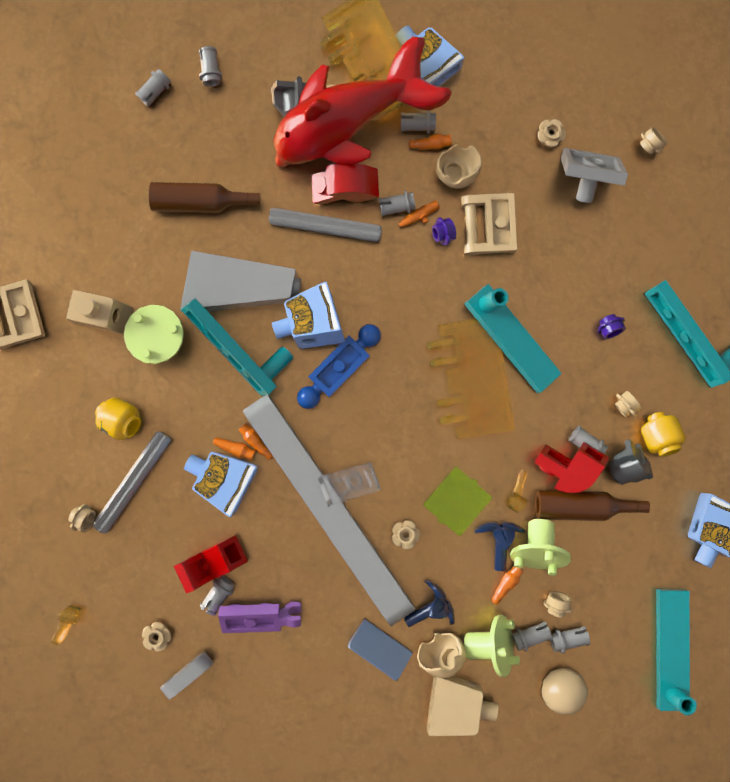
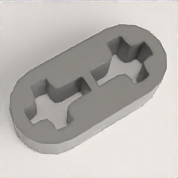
(186, 675)

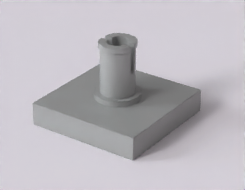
(592, 168)

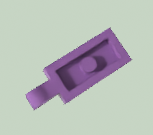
(258, 618)

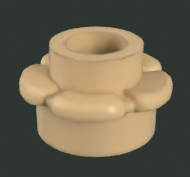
(551, 140)
(653, 141)
(627, 404)
(82, 518)
(409, 527)
(558, 604)
(156, 629)

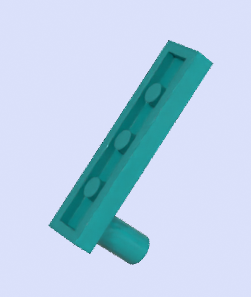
(513, 339)
(710, 364)
(258, 377)
(673, 651)

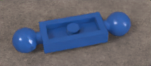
(339, 366)

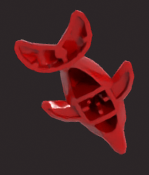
(333, 115)

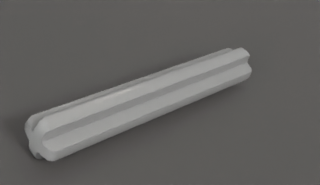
(325, 224)
(131, 482)

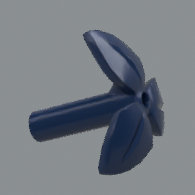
(504, 537)
(438, 609)

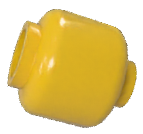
(118, 418)
(663, 434)

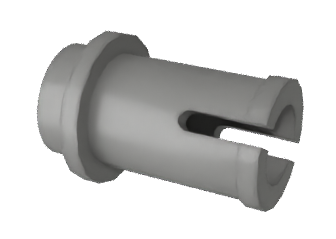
(209, 65)
(153, 87)
(418, 121)
(397, 203)
(580, 435)
(217, 595)
(531, 636)
(569, 639)

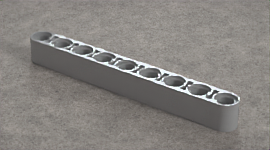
(335, 519)

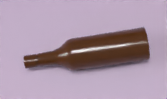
(196, 197)
(584, 505)

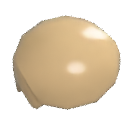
(459, 166)
(442, 655)
(564, 691)

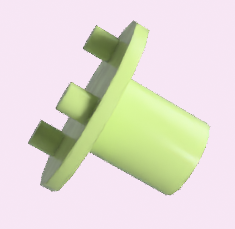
(153, 334)
(540, 549)
(494, 645)

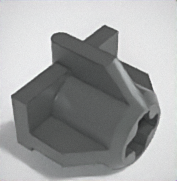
(286, 94)
(630, 465)

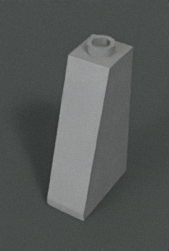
(237, 283)

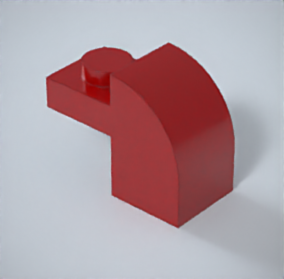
(345, 182)
(574, 474)
(210, 564)

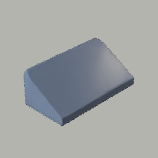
(380, 649)

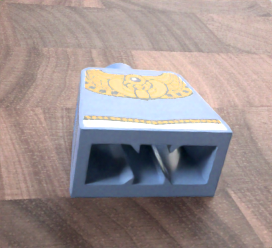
(438, 57)
(311, 319)
(222, 480)
(711, 528)

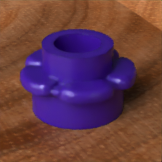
(444, 231)
(611, 326)

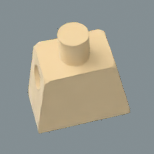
(98, 311)
(458, 707)

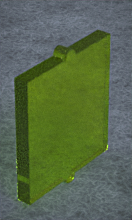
(457, 501)

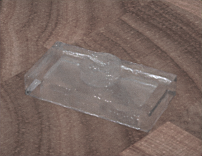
(349, 484)

